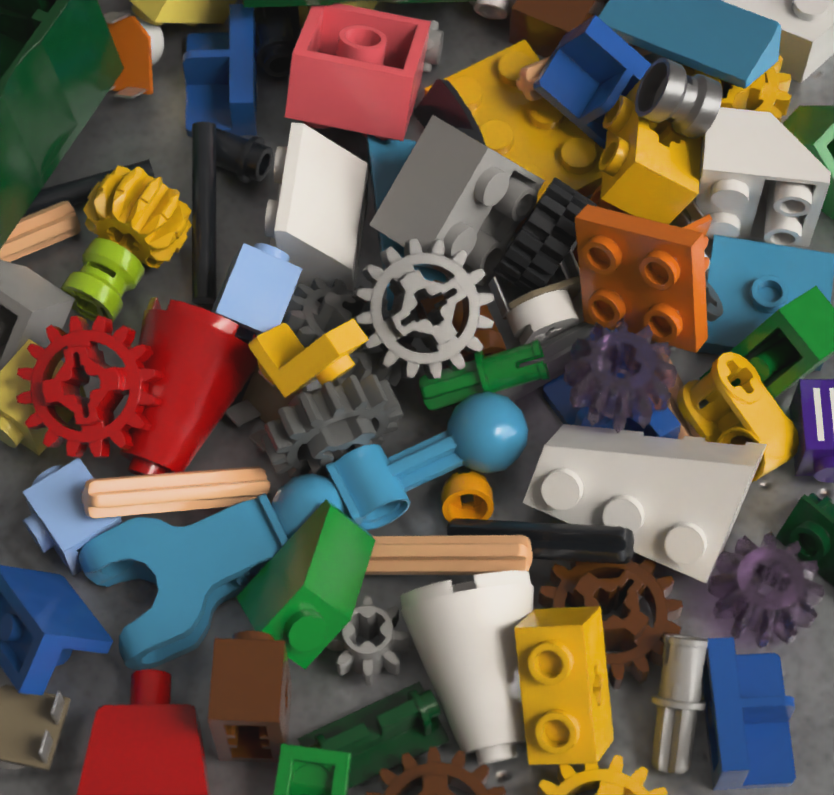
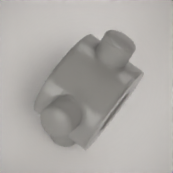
(434, 46)

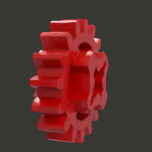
(81, 362)

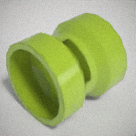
(103, 279)

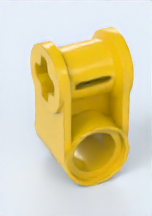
(739, 412)

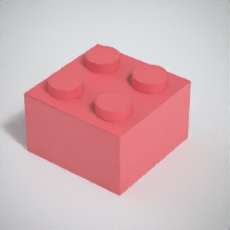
(357, 70)

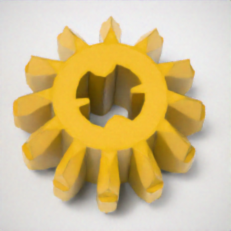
(138, 215)

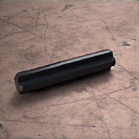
(558, 540)

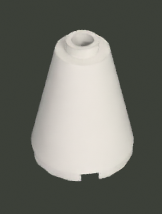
(471, 656)

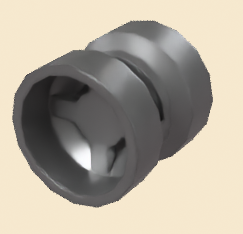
(680, 99)

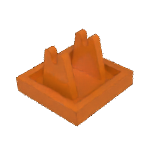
(644, 274)

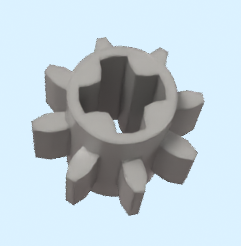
(368, 658)

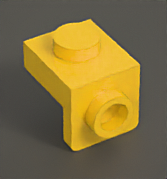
(293, 367)

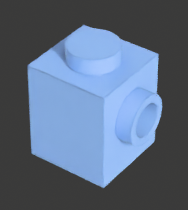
(257, 289)
(59, 514)

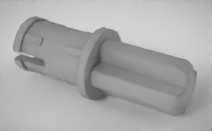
(678, 702)

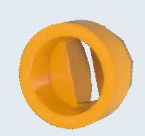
(464, 484)

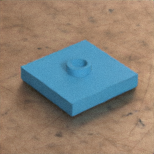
(757, 281)

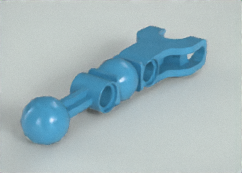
(221, 554)

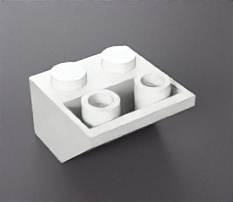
(759, 180)
(318, 207)

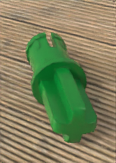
(484, 374)

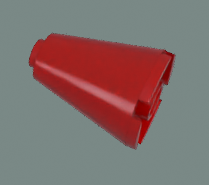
(201, 378)

